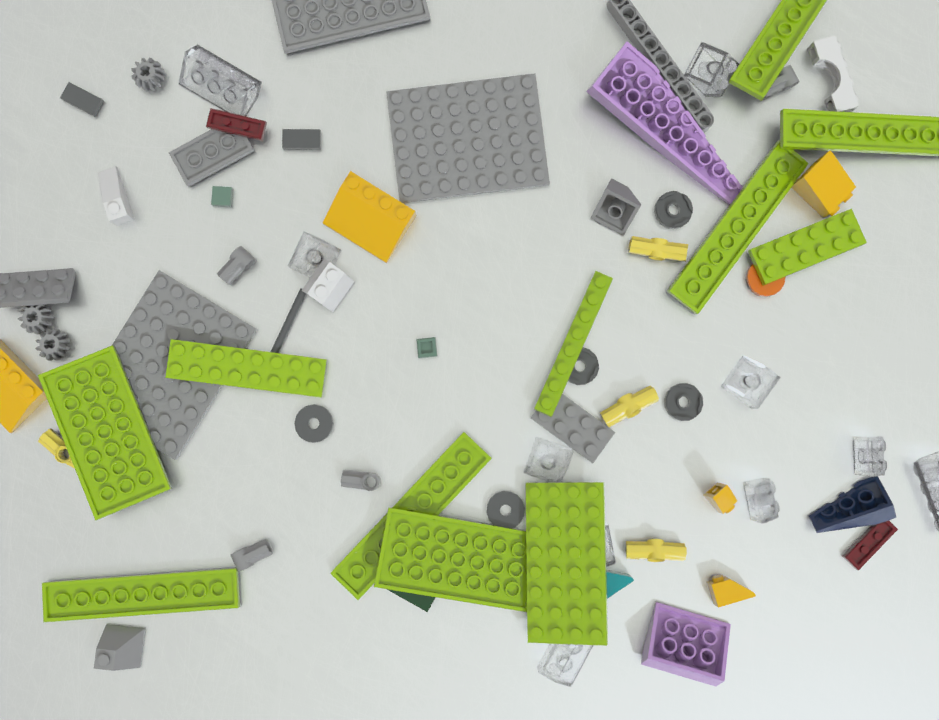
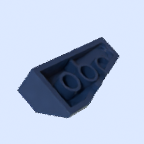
(860, 506)

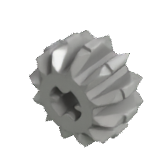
(141, 71)
(29, 321)
(46, 344)

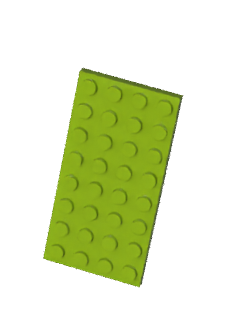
(104, 432)
(453, 560)
(566, 563)

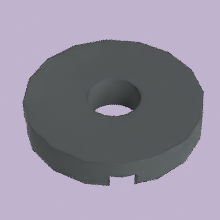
(684, 207)
(590, 371)
(672, 404)
(302, 423)
(505, 498)

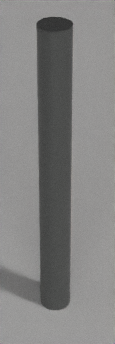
(288, 322)

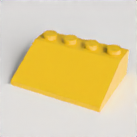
(369, 217)
(19, 390)

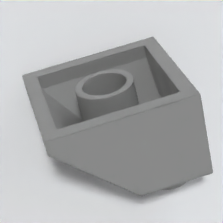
(616, 207)
(120, 648)

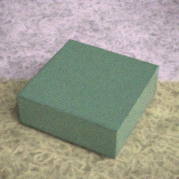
(222, 196)
(426, 347)

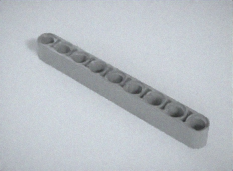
(659, 52)

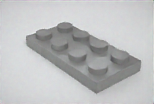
(209, 154)
(36, 287)
(576, 428)

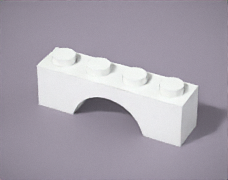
(828, 55)

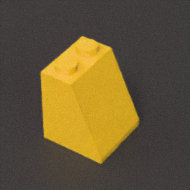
(825, 185)

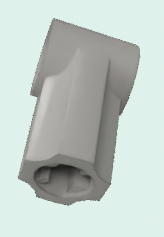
(785, 81)
(239, 261)
(358, 480)
(248, 556)

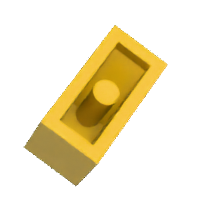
(721, 498)
(726, 591)

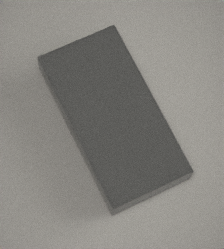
(81, 99)
(301, 139)

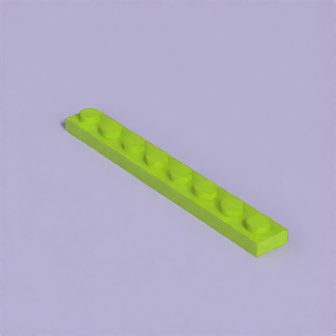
(573, 344)

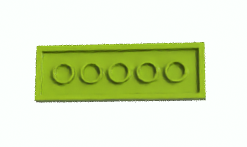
(807, 246)

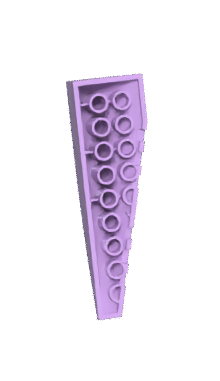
(645, 104)

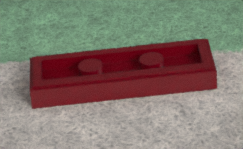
(236, 124)
(869, 544)

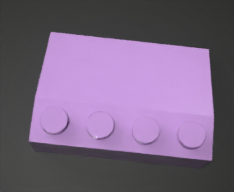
(687, 645)

